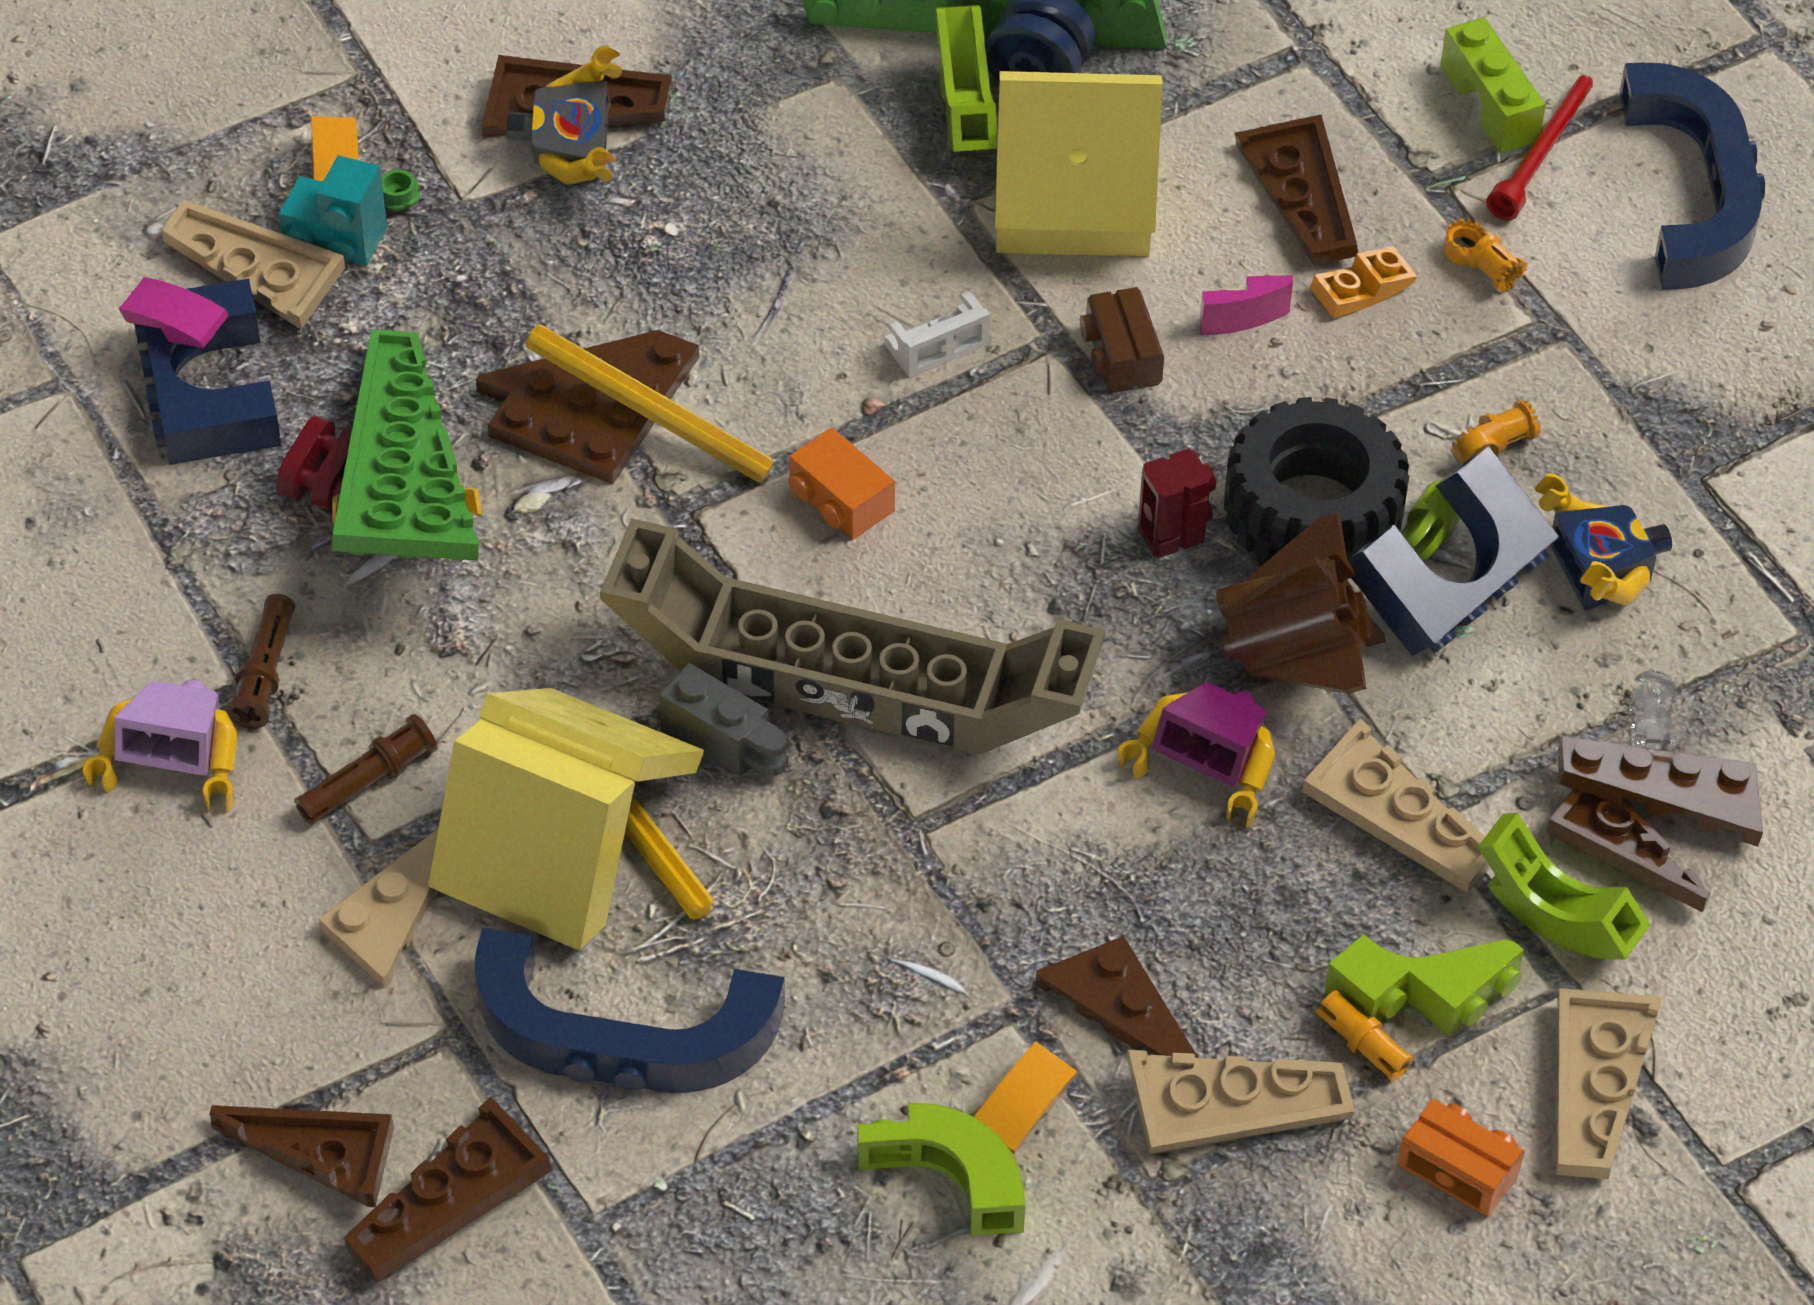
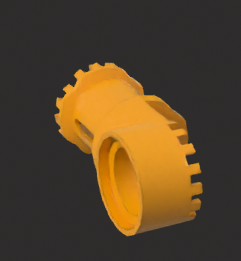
(1486, 254)
(1498, 431)

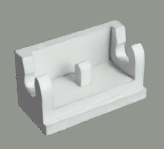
(941, 338)

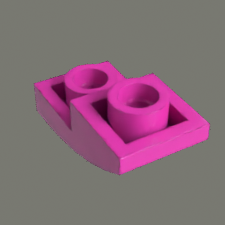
(1238, 310)
(177, 311)

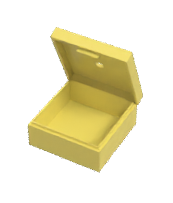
(1077, 163)
(544, 809)

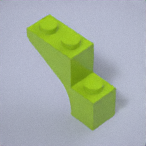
(965, 79)
(1443, 987)

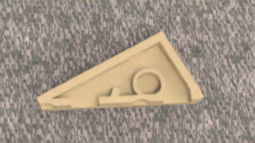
(381, 914)

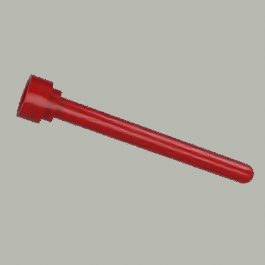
(1509, 196)

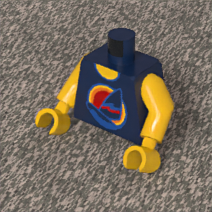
(1601, 546)

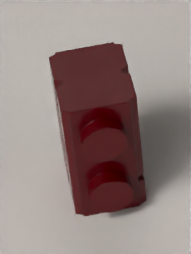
(1175, 502)

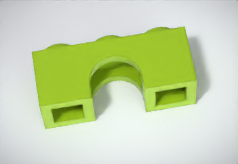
(1481, 62)

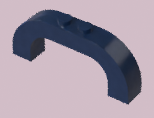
(1700, 108)
(618, 1050)

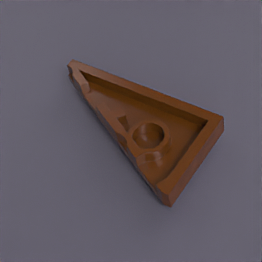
(1625, 842)
(1117, 993)
(328, 1146)

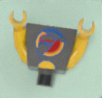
(571, 122)

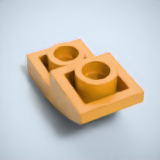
(329, 139)
(1370, 280)
(1026, 1095)

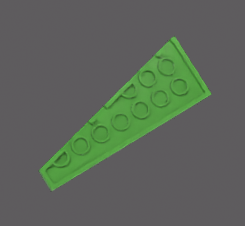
(1115, 21)
(400, 466)

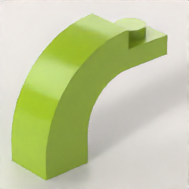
(1554, 905)
(961, 1150)

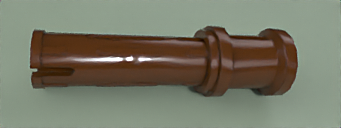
(274, 619)
(384, 758)

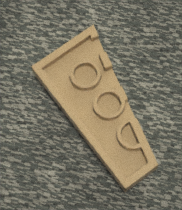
(282, 271)
(1383, 798)
(1597, 1070)
(1218, 1100)

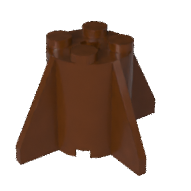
(1301, 616)

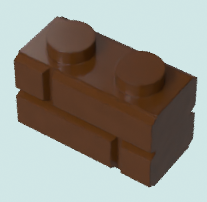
(1122, 340)

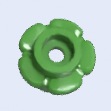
(400, 190)

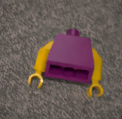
(1211, 734)

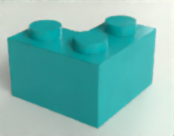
(339, 213)

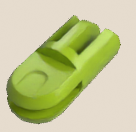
(1429, 522)

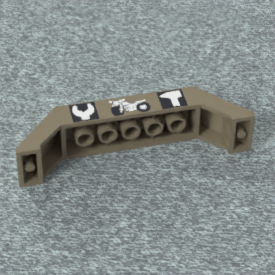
(846, 658)

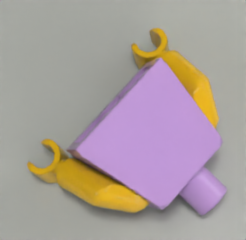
(169, 730)

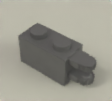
(722, 723)

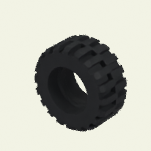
(1313, 441)

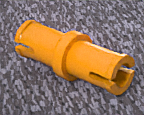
(1364, 1035)

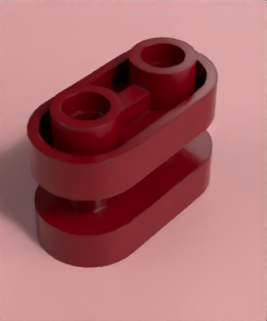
(315, 463)

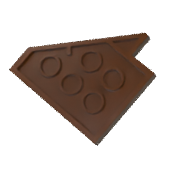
(573, 421)

